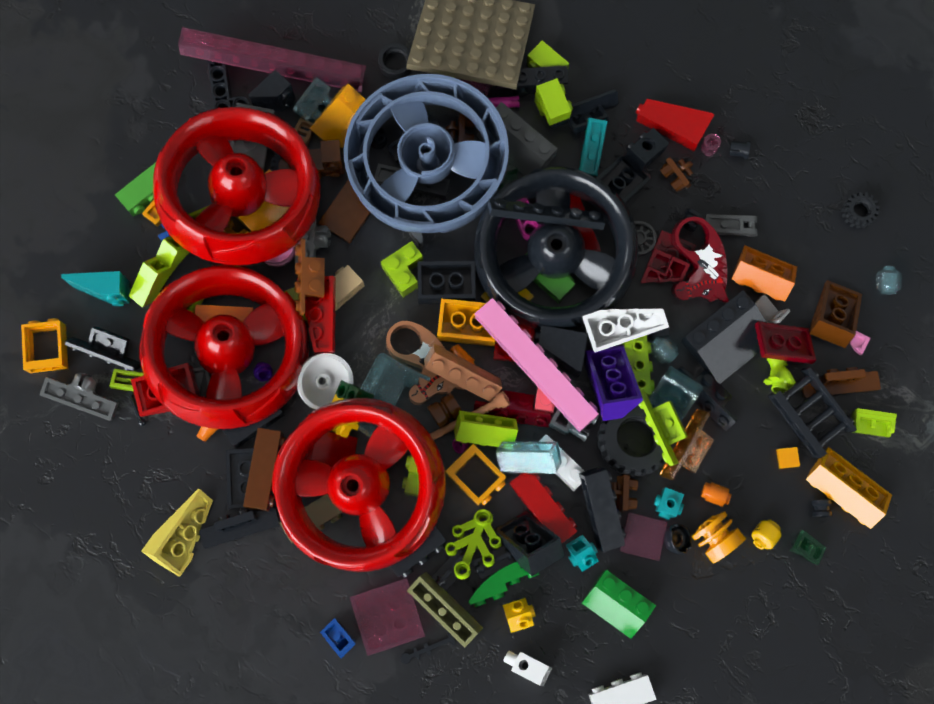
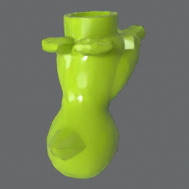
(780, 376)

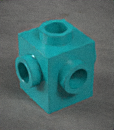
(675, 500)
(582, 553)

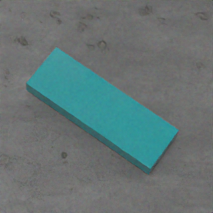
(593, 146)

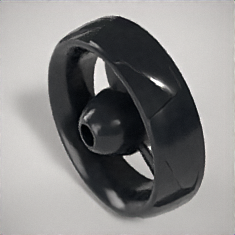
(596, 269)

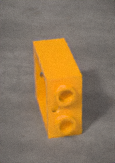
(28, 346)
(462, 461)

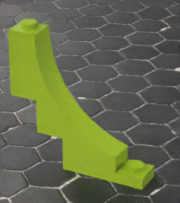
(158, 269)

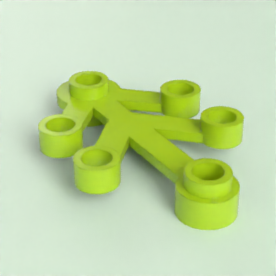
(473, 541)

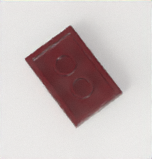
(785, 342)

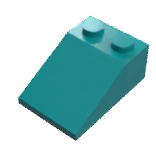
(107, 286)

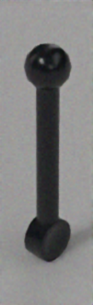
(129, 394)

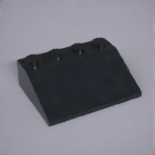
(726, 338)

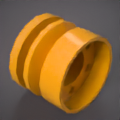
(718, 537)

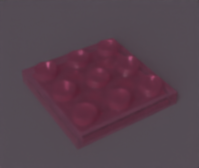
(387, 617)

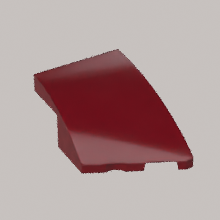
(666, 262)

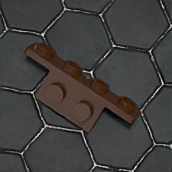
(846, 382)

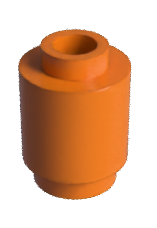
(716, 494)

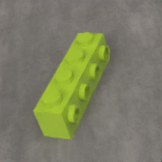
(637, 353)

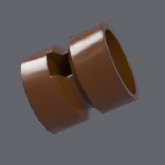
(445, 410)

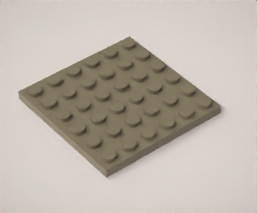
(472, 40)

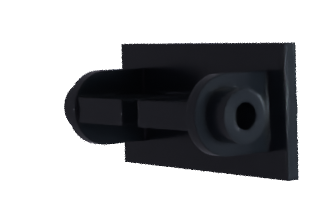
(502, 559)
(445, 575)

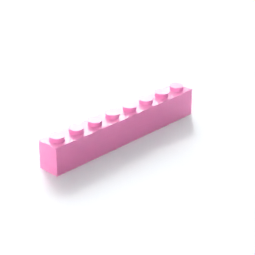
(536, 365)

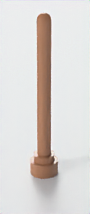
(499, 401)

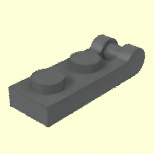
(733, 224)

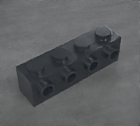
(602, 508)

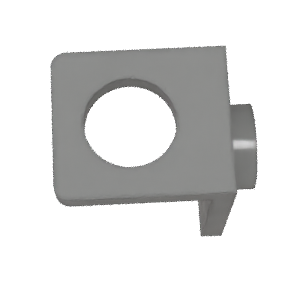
(769, 311)

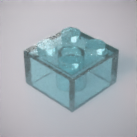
(678, 389)

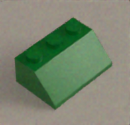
(618, 604)

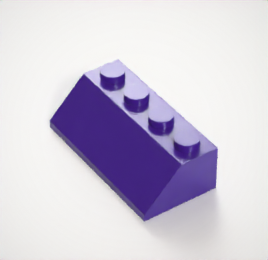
(612, 382)

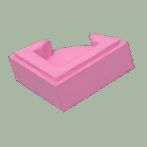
(859, 343)

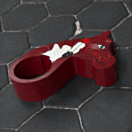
(709, 263)

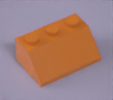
(764, 273)

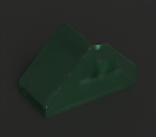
(808, 547)

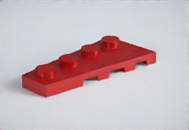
(321, 317)

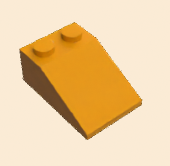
(336, 117)

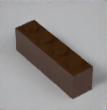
(259, 484)

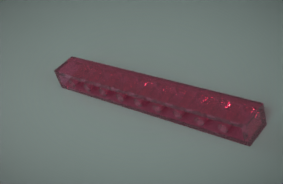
(270, 58)

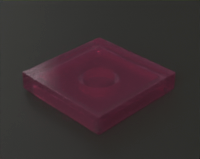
(644, 536)

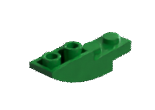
(496, 586)

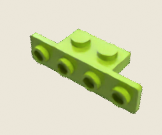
(665, 425)

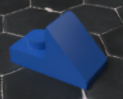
(338, 638)

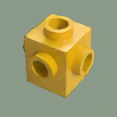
(519, 614)

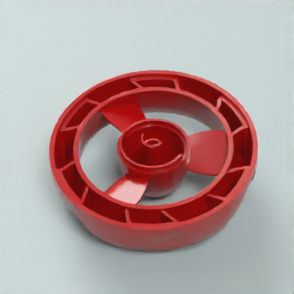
(237, 186)
(223, 346)
(299, 477)

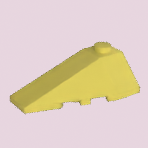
(175, 539)

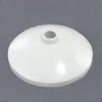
(331, 369)

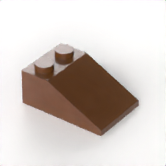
(836, 314)

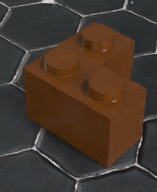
(328, 158)

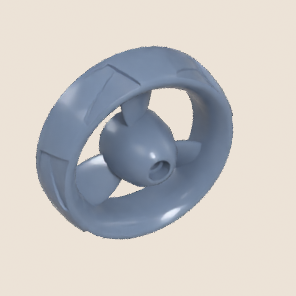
(427, 152)

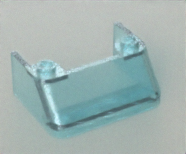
(387, 382)

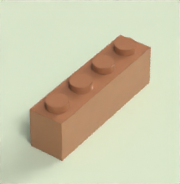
(462, 373)

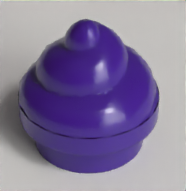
(263, 371)

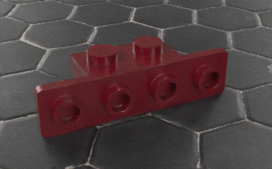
(520, 409)

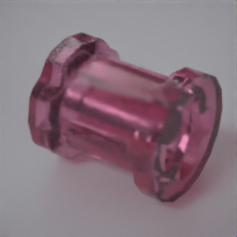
(715, 143)

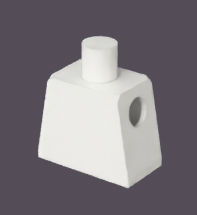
(536, 671)

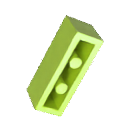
(484, 429)

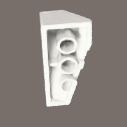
(616, 326)

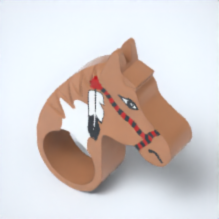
(424, 389)

